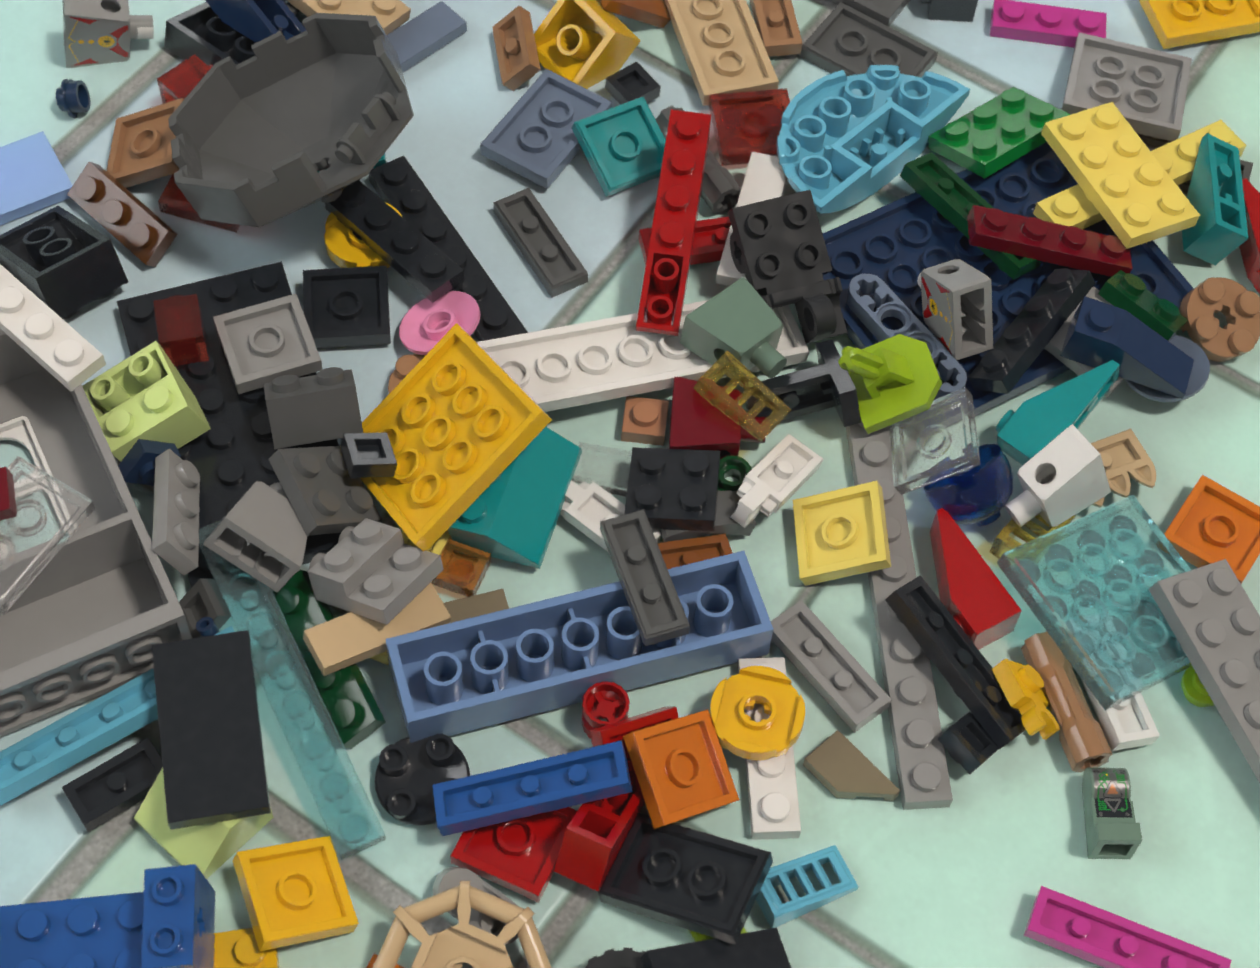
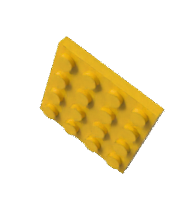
(452, 434)

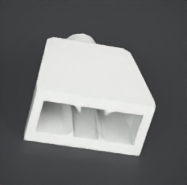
(1060, 480)

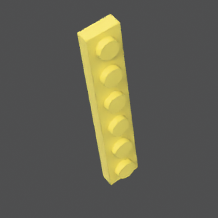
(1178, 159)

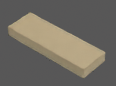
(357, 638)

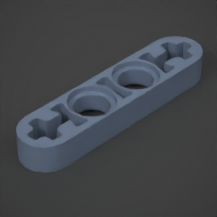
(890, 305)

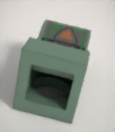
(1109, 814)

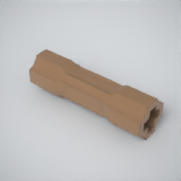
(1079, 731)

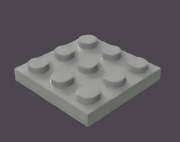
(1140, 81)

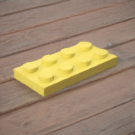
(1120, 175)

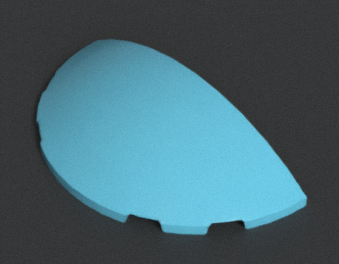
(860, 130)

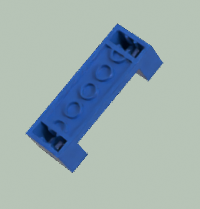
(148, 929)

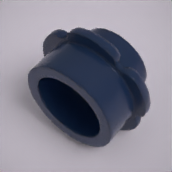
(73, 97)

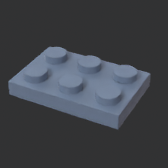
(537, 131)

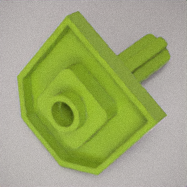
(891, 380)

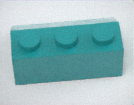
(523, 503)

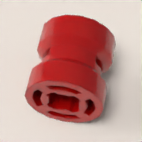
(604, 701)

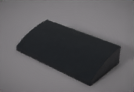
(206, 36)

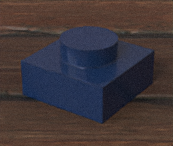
(139, 463)

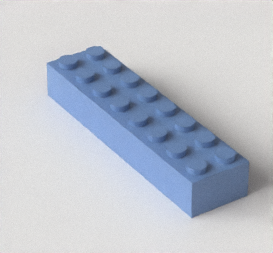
(560, 646)

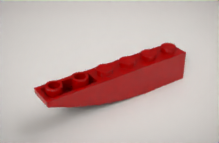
(674, 223)

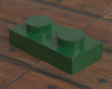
(1130, 294)

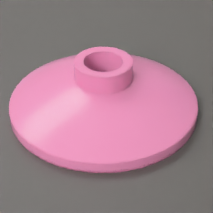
(429, 322)

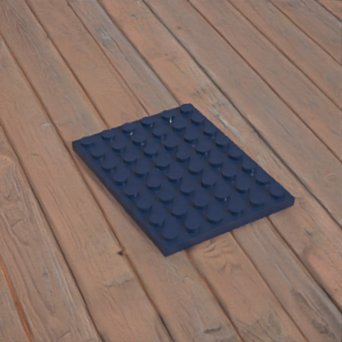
(913, 235)

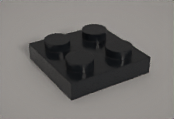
(347, 306)
(674, 487)

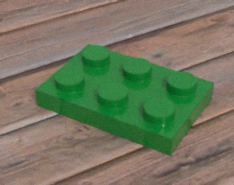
(995, 132)

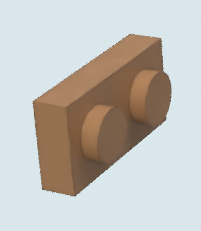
(777, 26)
(516, 48)

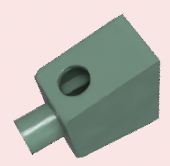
(737, 323)

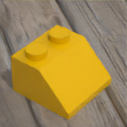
(583, 42)

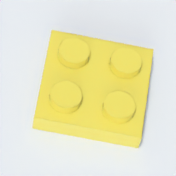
(841, 533)

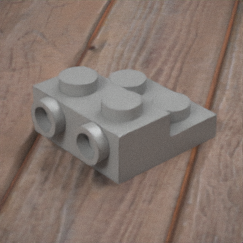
(372, 571)

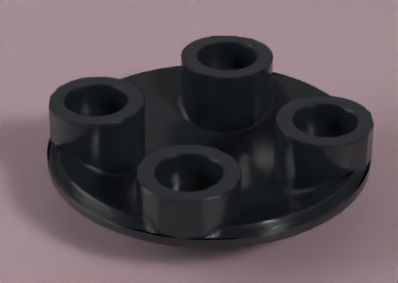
(410, 770)

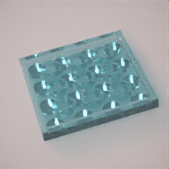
(1095, 599)

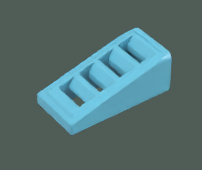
(779, 913)

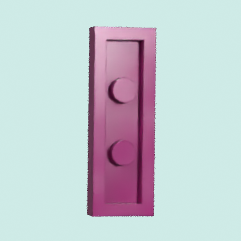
(1044, 23)

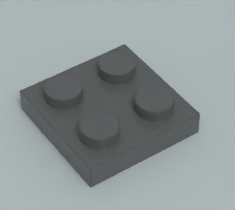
(322, 489)

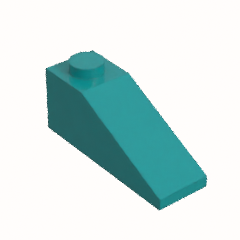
(1219, 200)
(1051, 412)

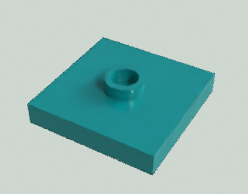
(622, 145)

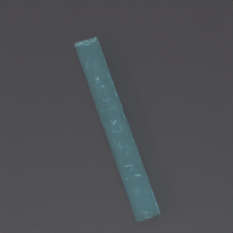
(297, 706)

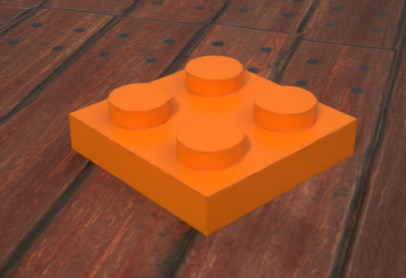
(1217, 527)
(680, 768)

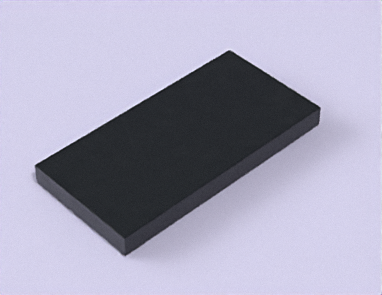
(210, 730)

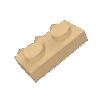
(1122, 460)

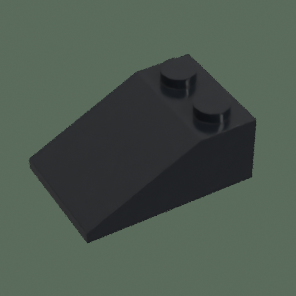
(62, 261)

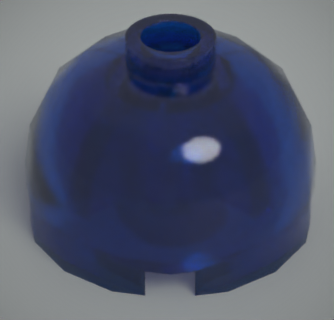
(976, 492)

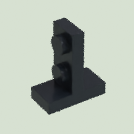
(815, 388)

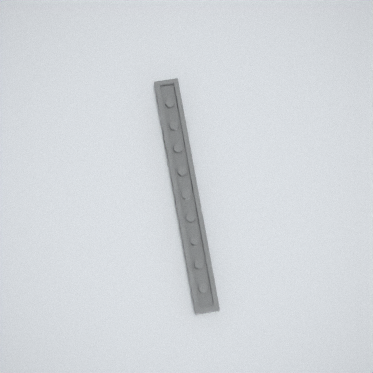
(904, 665)

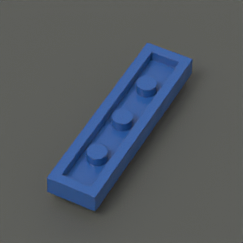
(531, 788)

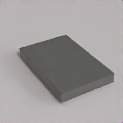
(855, 41)

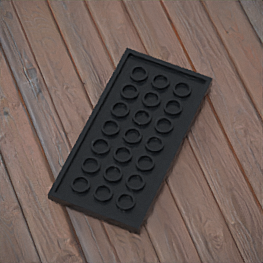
(240, 436)

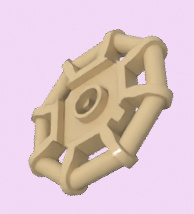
(462, 941)

